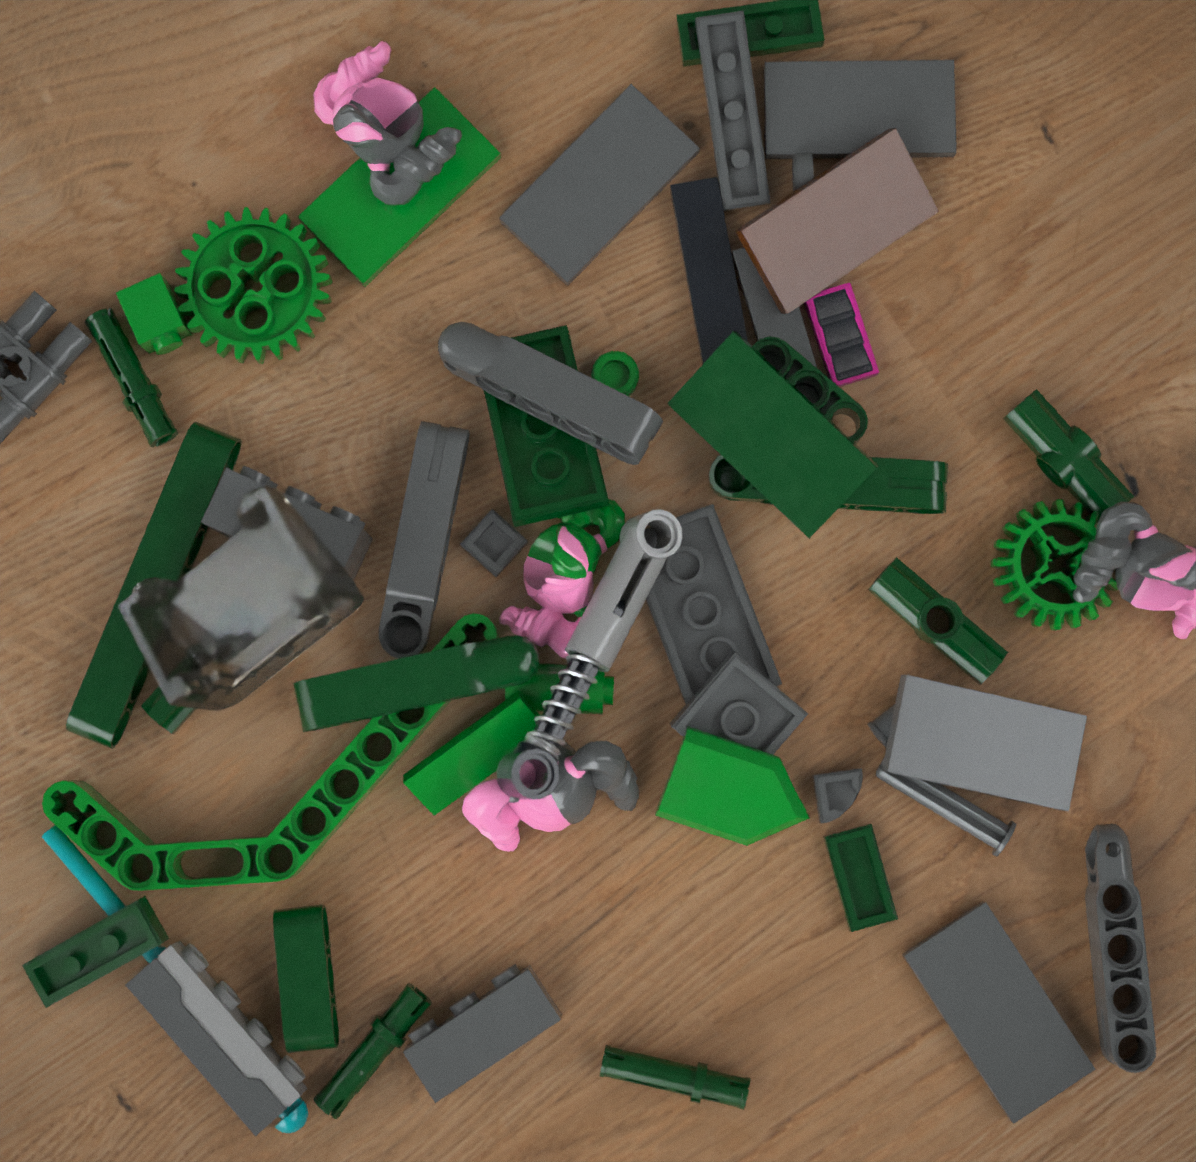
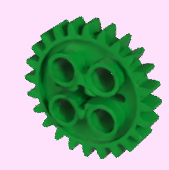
(220, 259)

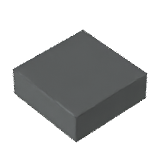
(494, 543)

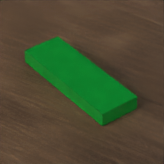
(471, 754)

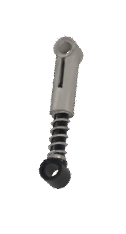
(592, 649)

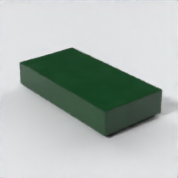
(860, 877)

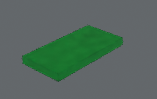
(372, 234)

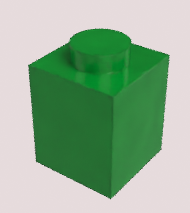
(154, 315)

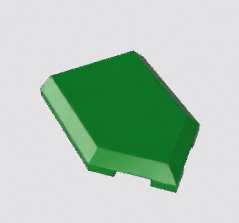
(729, 790)

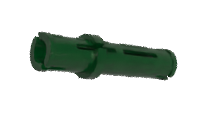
(139, 392)
(362, 1063)
(675, 1077)

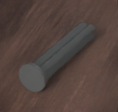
(953, 808)

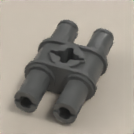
(42, 370)

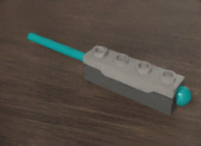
(205, 1019)

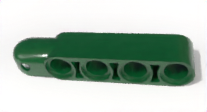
(892, 487)
(415, 681)

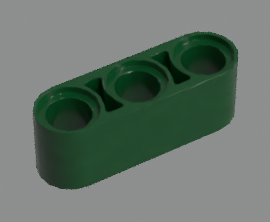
(831, 397)
(305, 978)

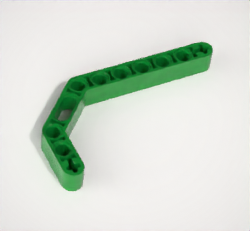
(255, 850)

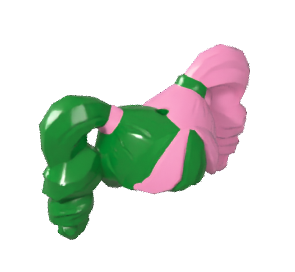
(561, 575)

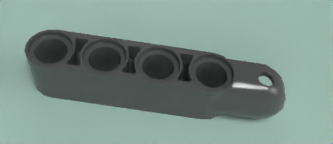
(550, 391)
(423, 538)
(1132, 969)

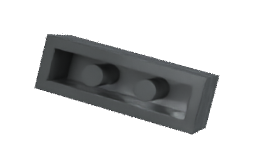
(481, 1031)

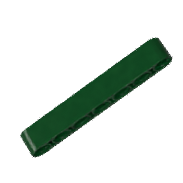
(165, 552)

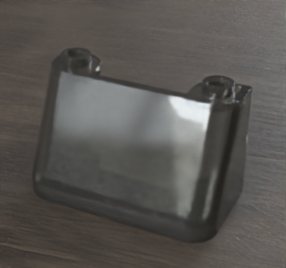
(241, 607)

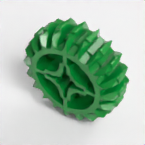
(1043, 547)

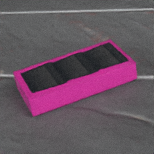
(841, 335)

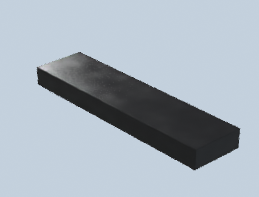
(707, 263)

